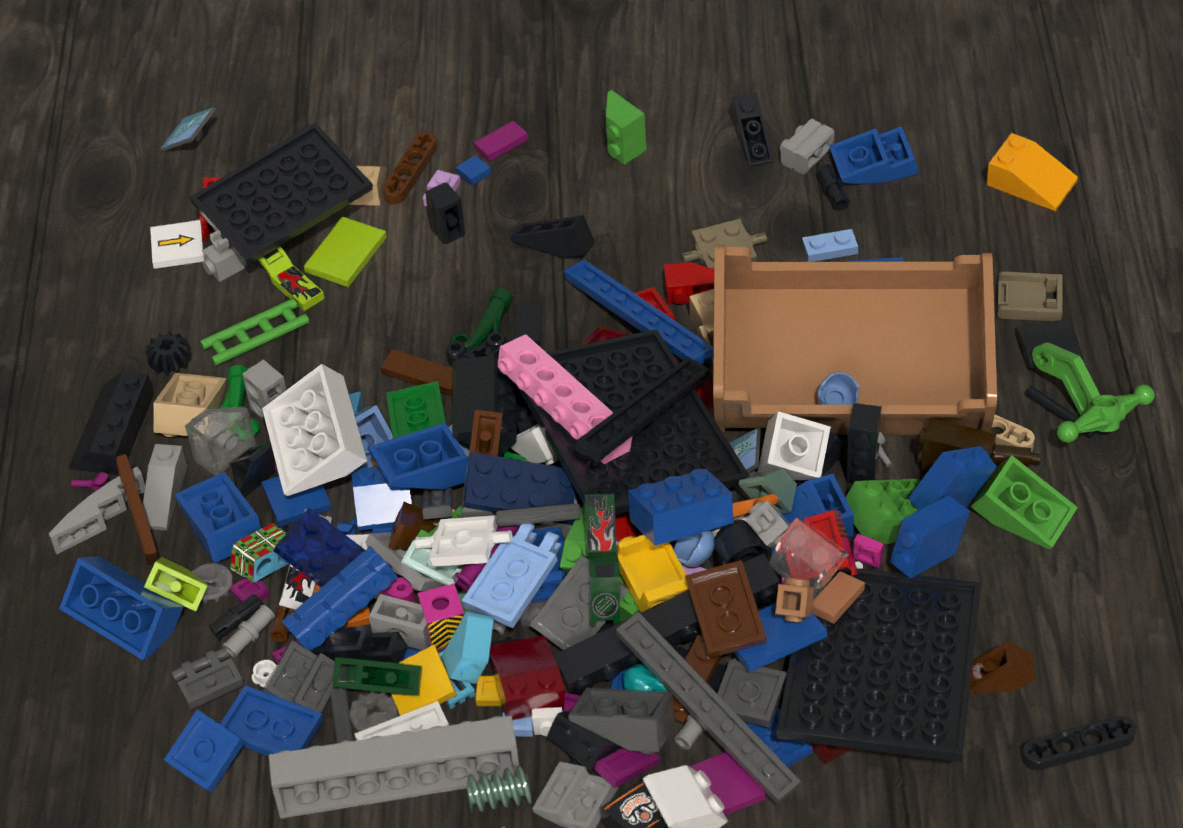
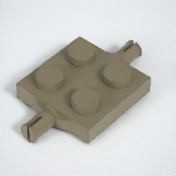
(728, 234)

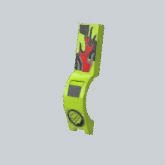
(291, 280)

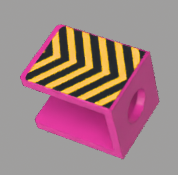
(442, 613)

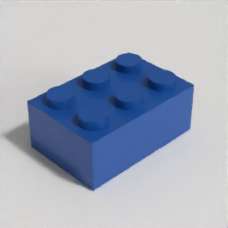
(680, 506)

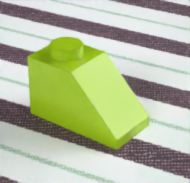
(176, 583)

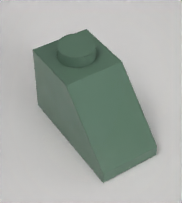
(771, 482)

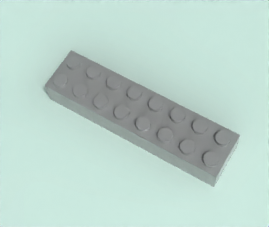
(391, 766)

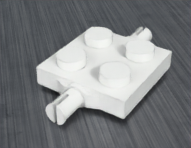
(463, 540)

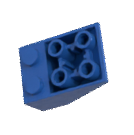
(818, 497)

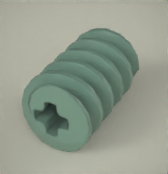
(498, 789)

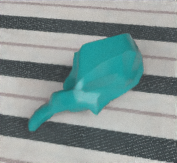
(641, 678)

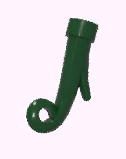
(491, 319)

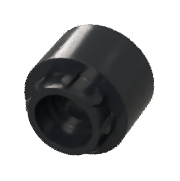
(739, 543)

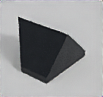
(253, 467)

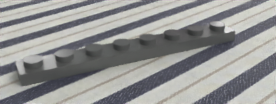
(708, 708)

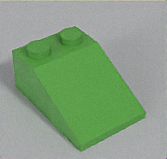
(1024, 504)

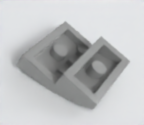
(573, 797)

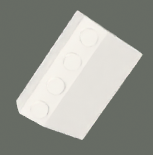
(314, 431)

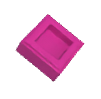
(868, 551)

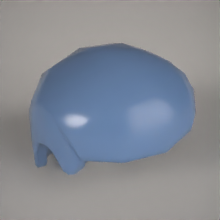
(838, 390)
(695, 548)

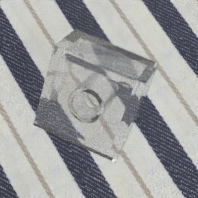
(219, 437)
(807, 555)

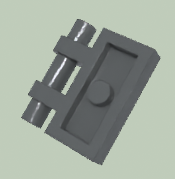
(209, 683)

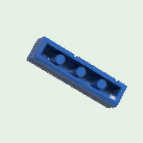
(340, 599)

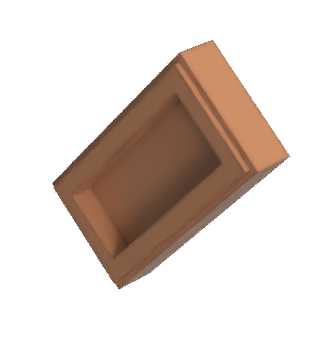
(837, 597)

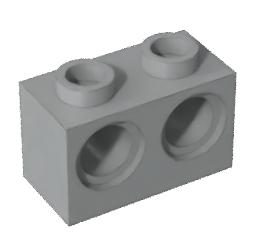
(262, 386)

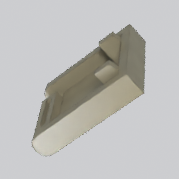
(1024, 296)

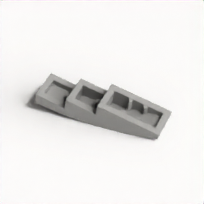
(90, 515)

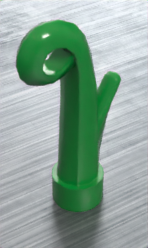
(236, 392)

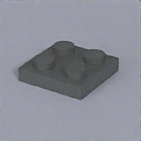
(752, 694)

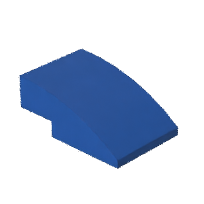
(874, 157)

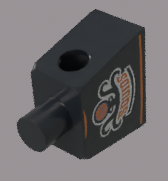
(633, 810)

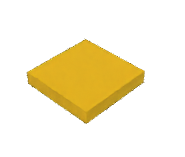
(434, 682)

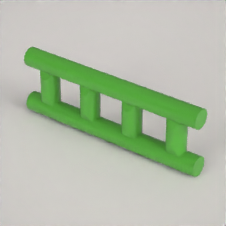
(247, 344)

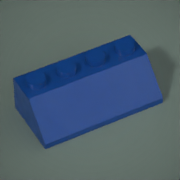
(119, 606)

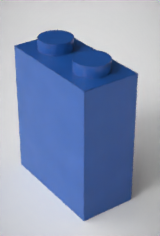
(954, 474)
(929, 536)

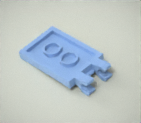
(513, 576)

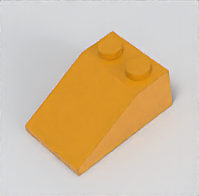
(1030, 173)

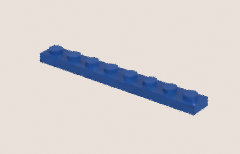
(638, 311)

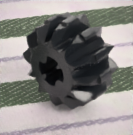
(168, 353)

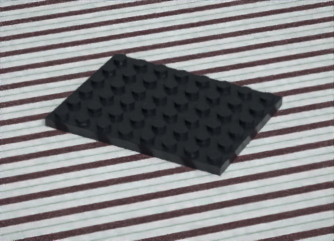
(668, 446)
(888, 670)

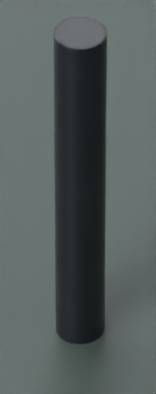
(1054, 407)

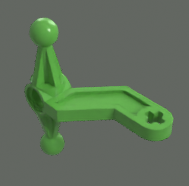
(1096, 410)

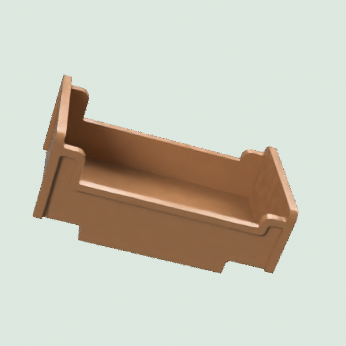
(903, 330)

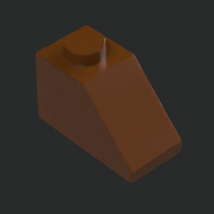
(486, 433)
(408, 525)
(1002, 670)

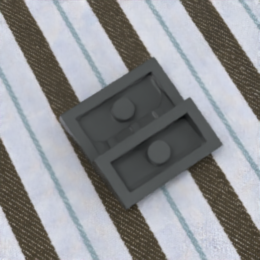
(302, 677)

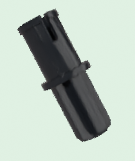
(235, 616)

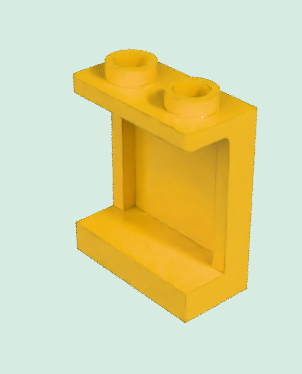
(650, 571)

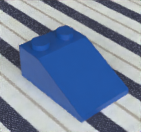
(422, 459)
(218, 515)

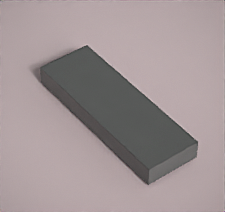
(437, 503)

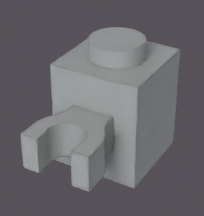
(220, 258)
(767, 523)

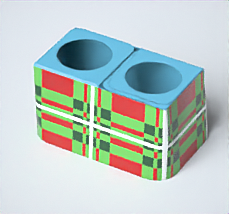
(254, 554)

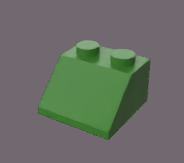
(624, 129)

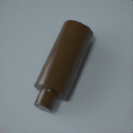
(1022, 454)

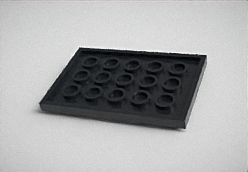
(281, 193)

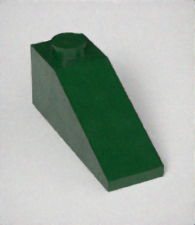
(377, 676)

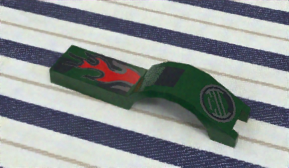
(602, 558)

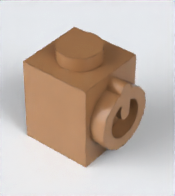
(795, 599)

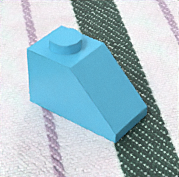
(469, 648)

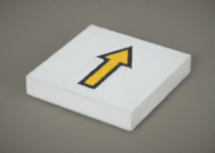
(177, 244)

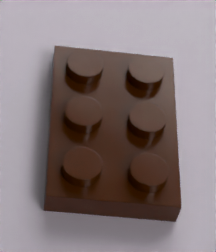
(725, 609)

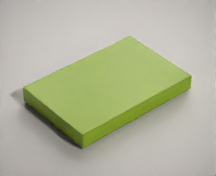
(345, 251)

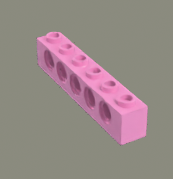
(554, 389)

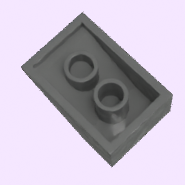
(627, 717)

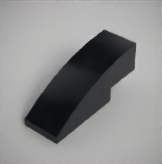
(363, 644)

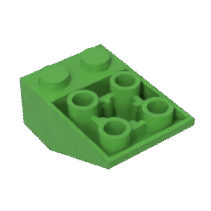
(881, 507)

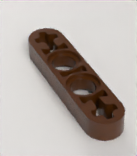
(413, 168)

